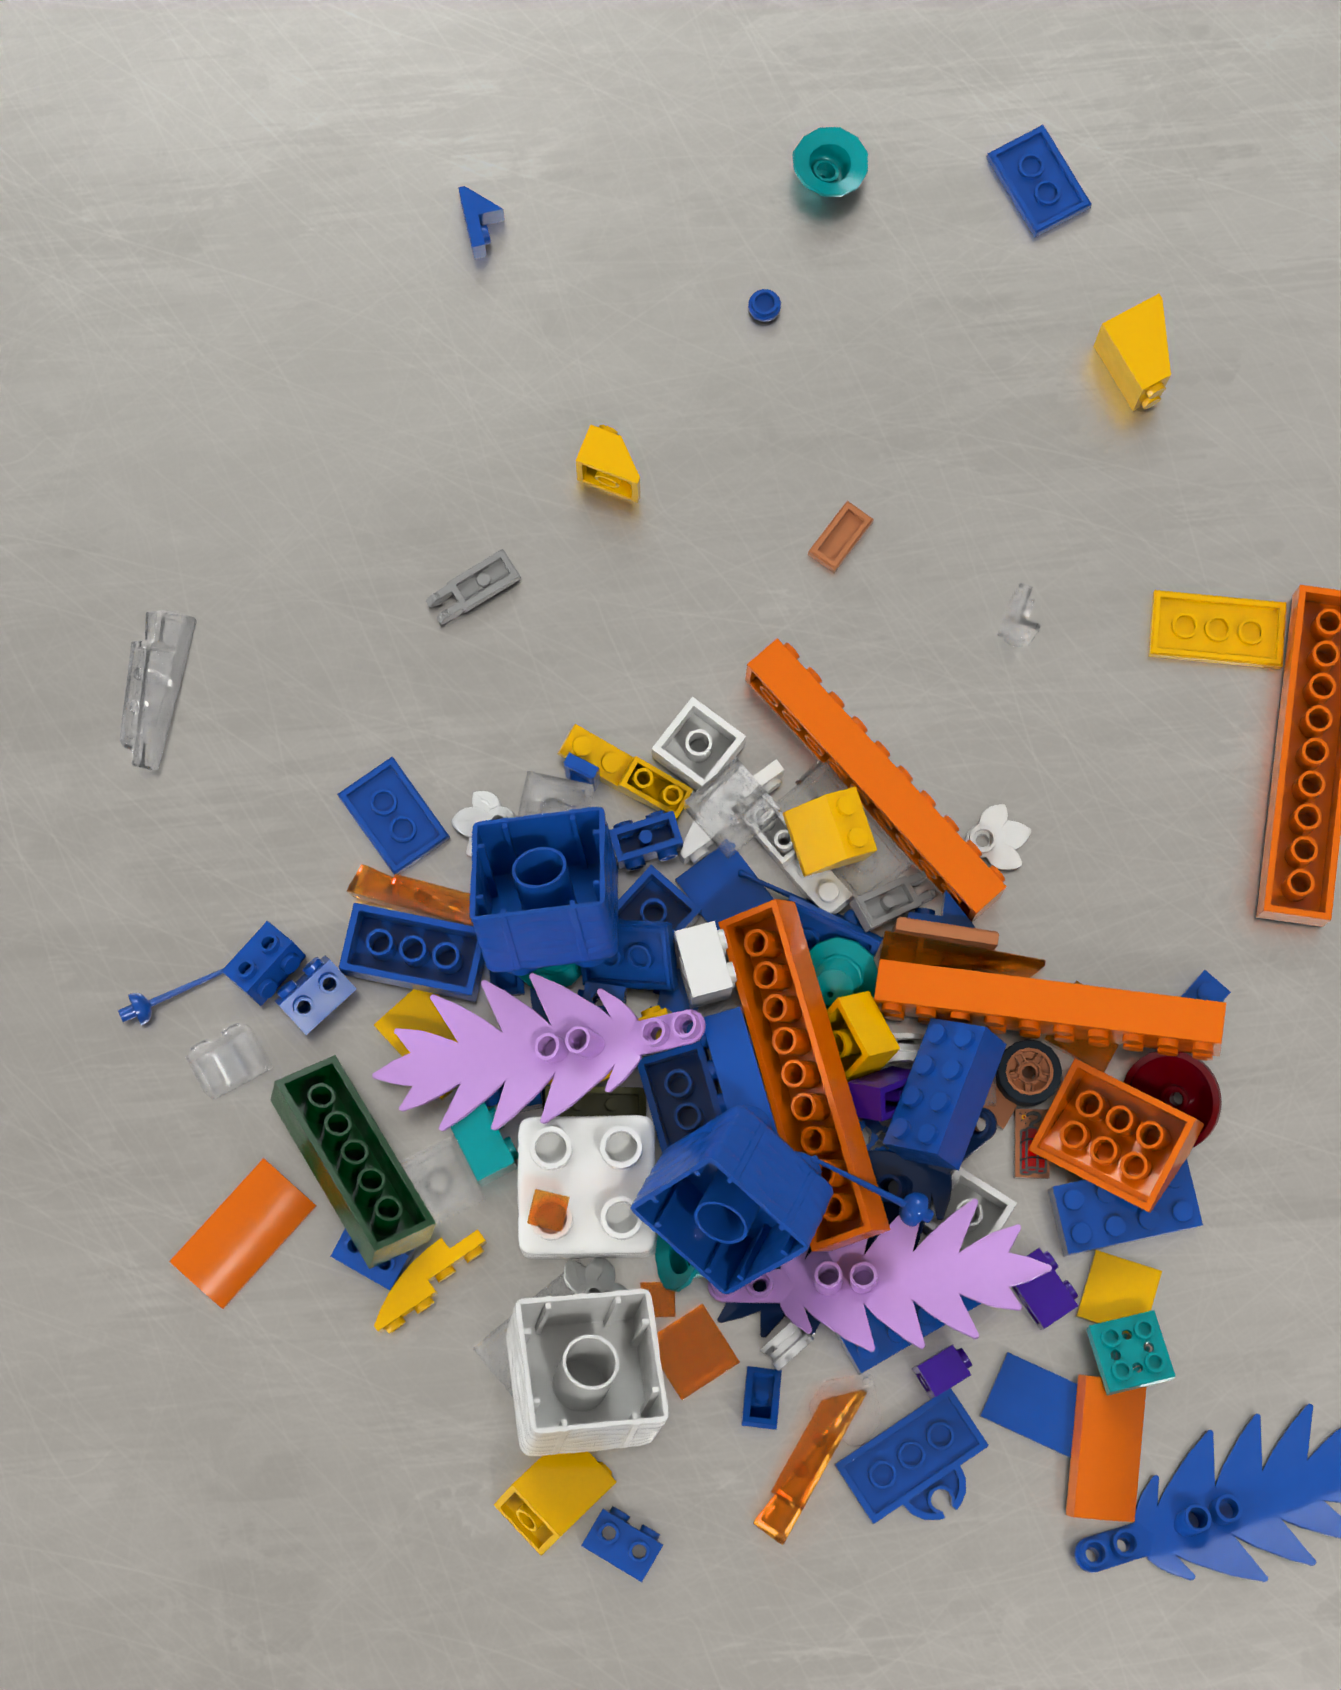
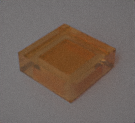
(548, 1210)
(662, 1299)

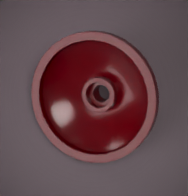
(1165, 1075)

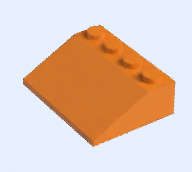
(1115, 1135)

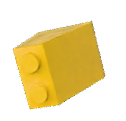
(1137, 352)
(554, 1496)

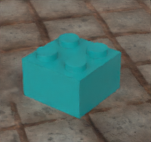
(485, 1148)

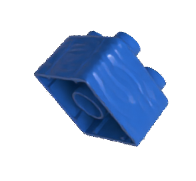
(544, 890)
(734, 1198)

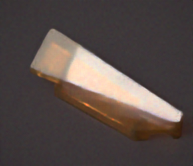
(951, 955)

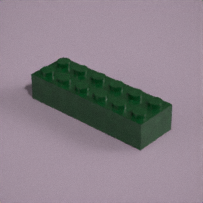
(352, 1161)

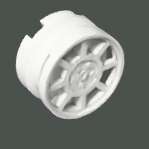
(909, 1046)
(786, 1345)

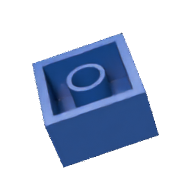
(657, 900)

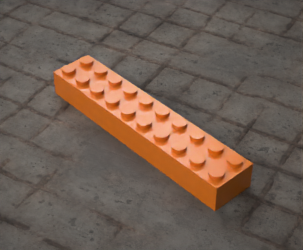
(1306, 773)
(882, 787)
(1051, 1009)
(803, 1064)

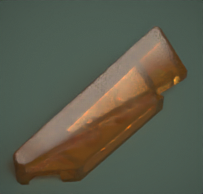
(411, 895)
(808, 1463)

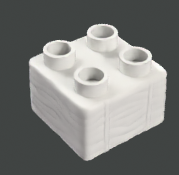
(601, 1169)
(586, 1372)

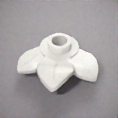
(485, 807)
(1002, 835)
(594, 1278)

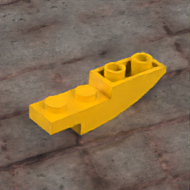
(627, 773)
(414, 1286)

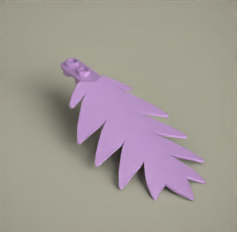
(529, 1052)
(892, 1276)

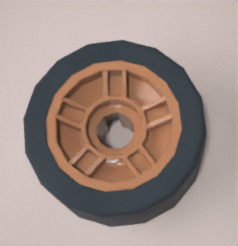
(1044, 1066)

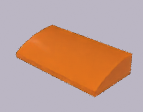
(243, 1233)
(1105, 1452)

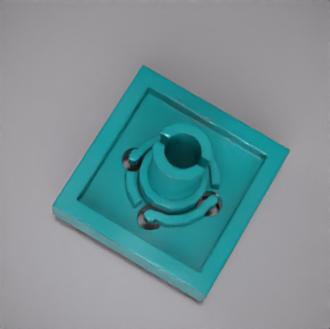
(1119, 1355)

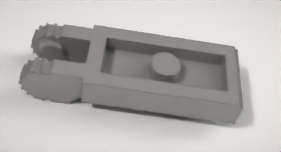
(475, 585)
(890, 901)

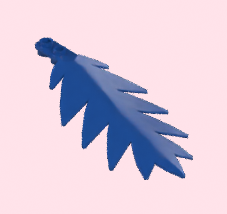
(1247, 1502)

